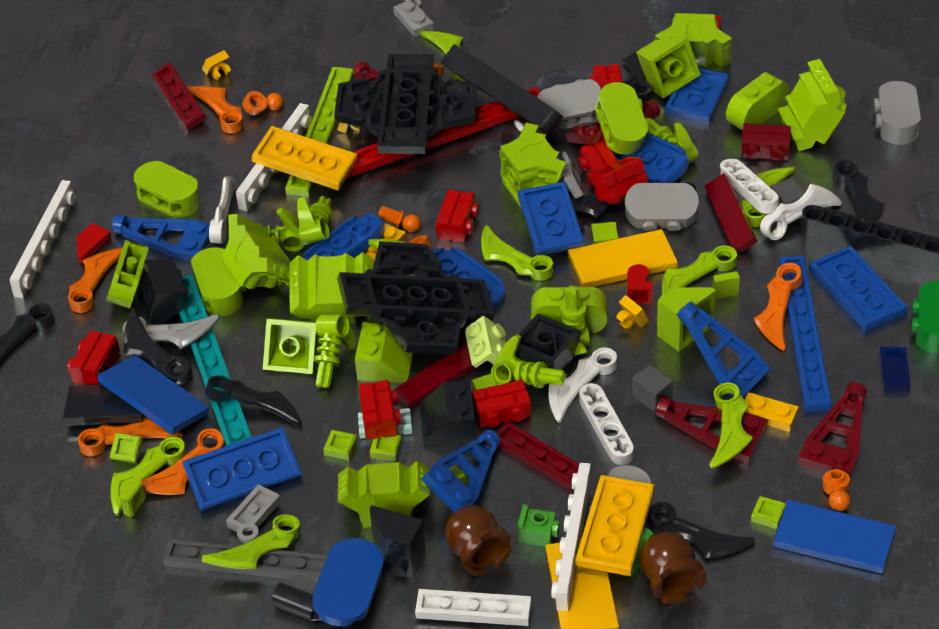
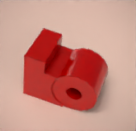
(638, 284)

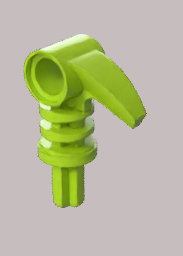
(680, 139)
(314, 221)
(288, 233)
(573, 315)
(331, 329)
(531, 373)

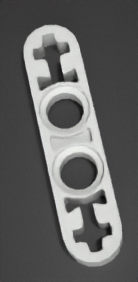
(764, 200)
(610, 422)

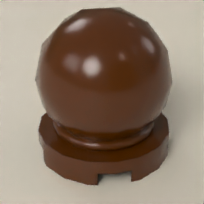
(477, 539)
(671, 567)

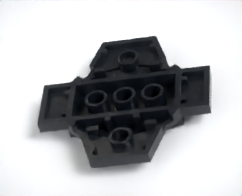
(406, 104)
(415, 298)

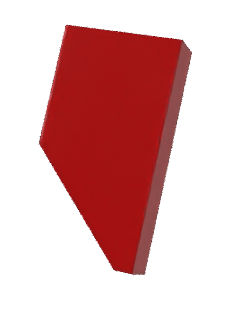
(91, 240)

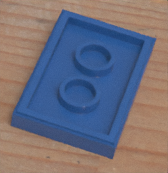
(698, 97)
(550, 218)

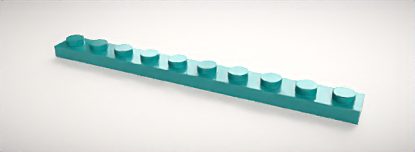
(211, 363)

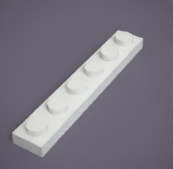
(260, 175)
(41, 241)
(570, 544)

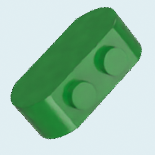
(927, 320)

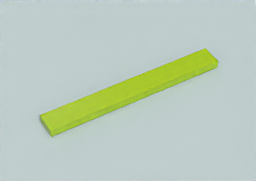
(322, 124)

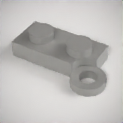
(413, 17)
(571, 177)
(253, 512)

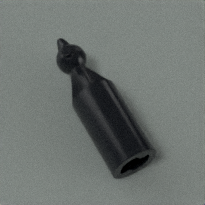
(294, 601)

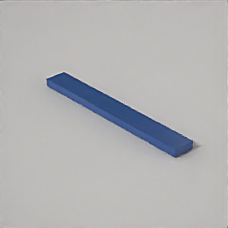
(806, 341)

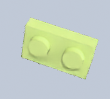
(484, 341)

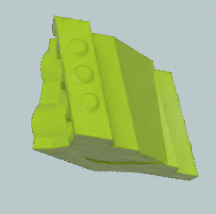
(705, 38)
(813, 107)
(529, 162)
(254, 256)
(315, 284)
(384, 486)

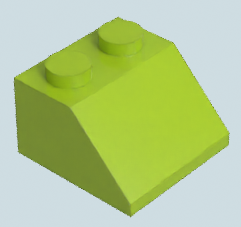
(668, 64)
(669, 325)
(290, 346)
(381, 356)

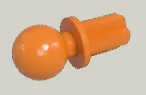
(410, 223)

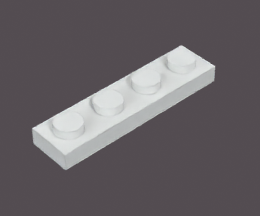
(473, 607)

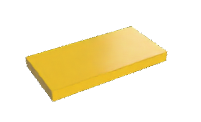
(304, 157)
(610, 260)
(615, 525)
(591, 597)

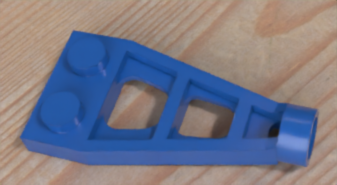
(193, 240)
(745, 372)
(448, 486)

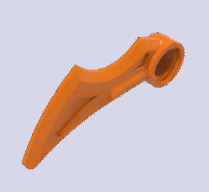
(216, 100)
(95, 269)
(772, 318)
(105, 435)
(174, 479)

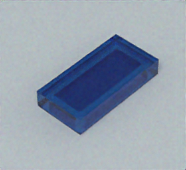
(894, 369)

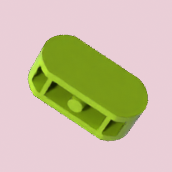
(757, 101)
(621, 118)
(167, 189)
(127, 274)
(216, 283)
(549, 300)

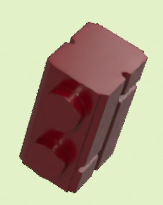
(765, 141)

